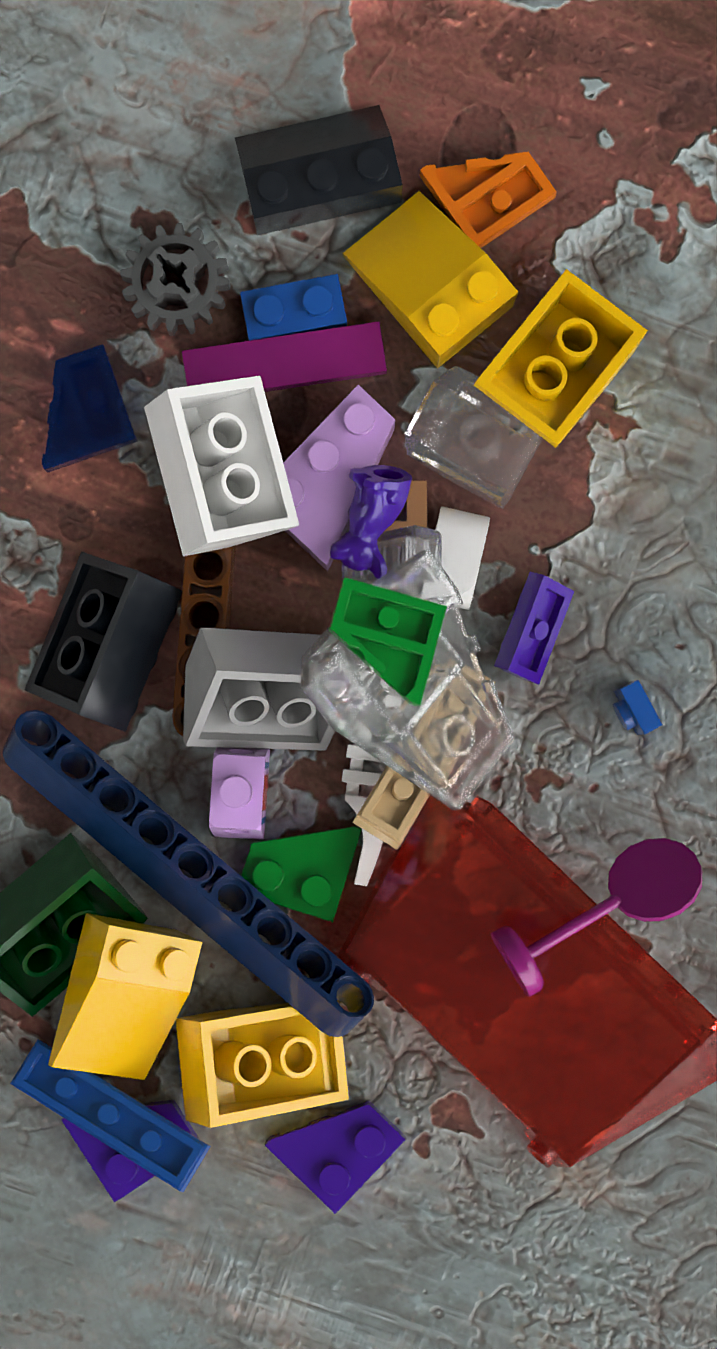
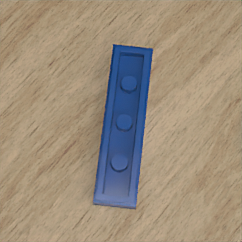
(112, 1117)

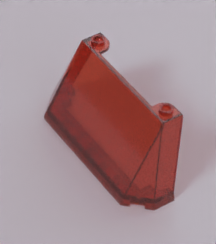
(581, 1057)

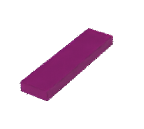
(292, 358)

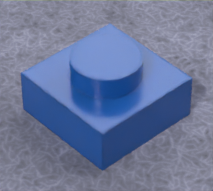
(635, 709)

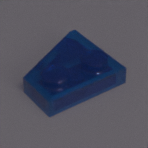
(85, 410)

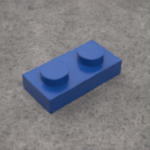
(294, 308)

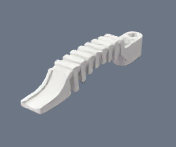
(462, 552)

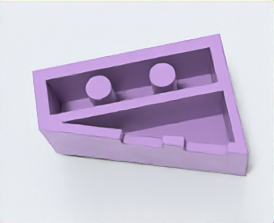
(320, 470)

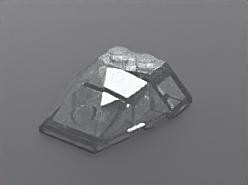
(458, 727)

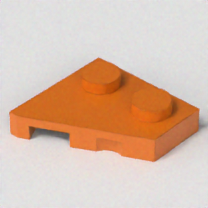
(489, 194)

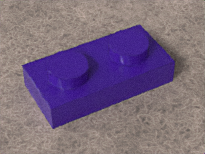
(534, 628)

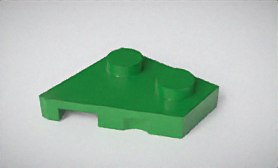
(389, 634)
(303, 869)

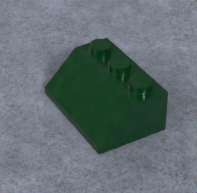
(45, 917)

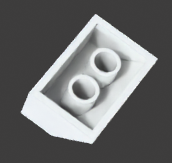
(220, 464)

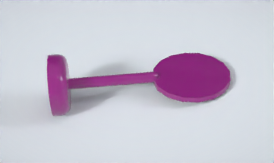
(645, 882)

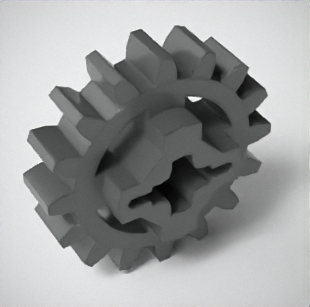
(161, 293)

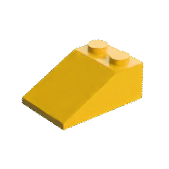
(431, 278)
(561, 358)
(123, 996)
(256, 1064)

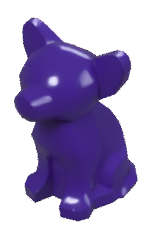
(375, 506)

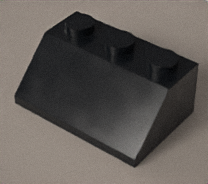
(319, 169)
(104, 641)

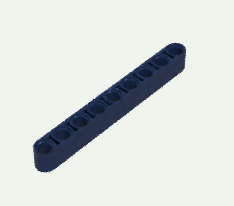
(196, 896)

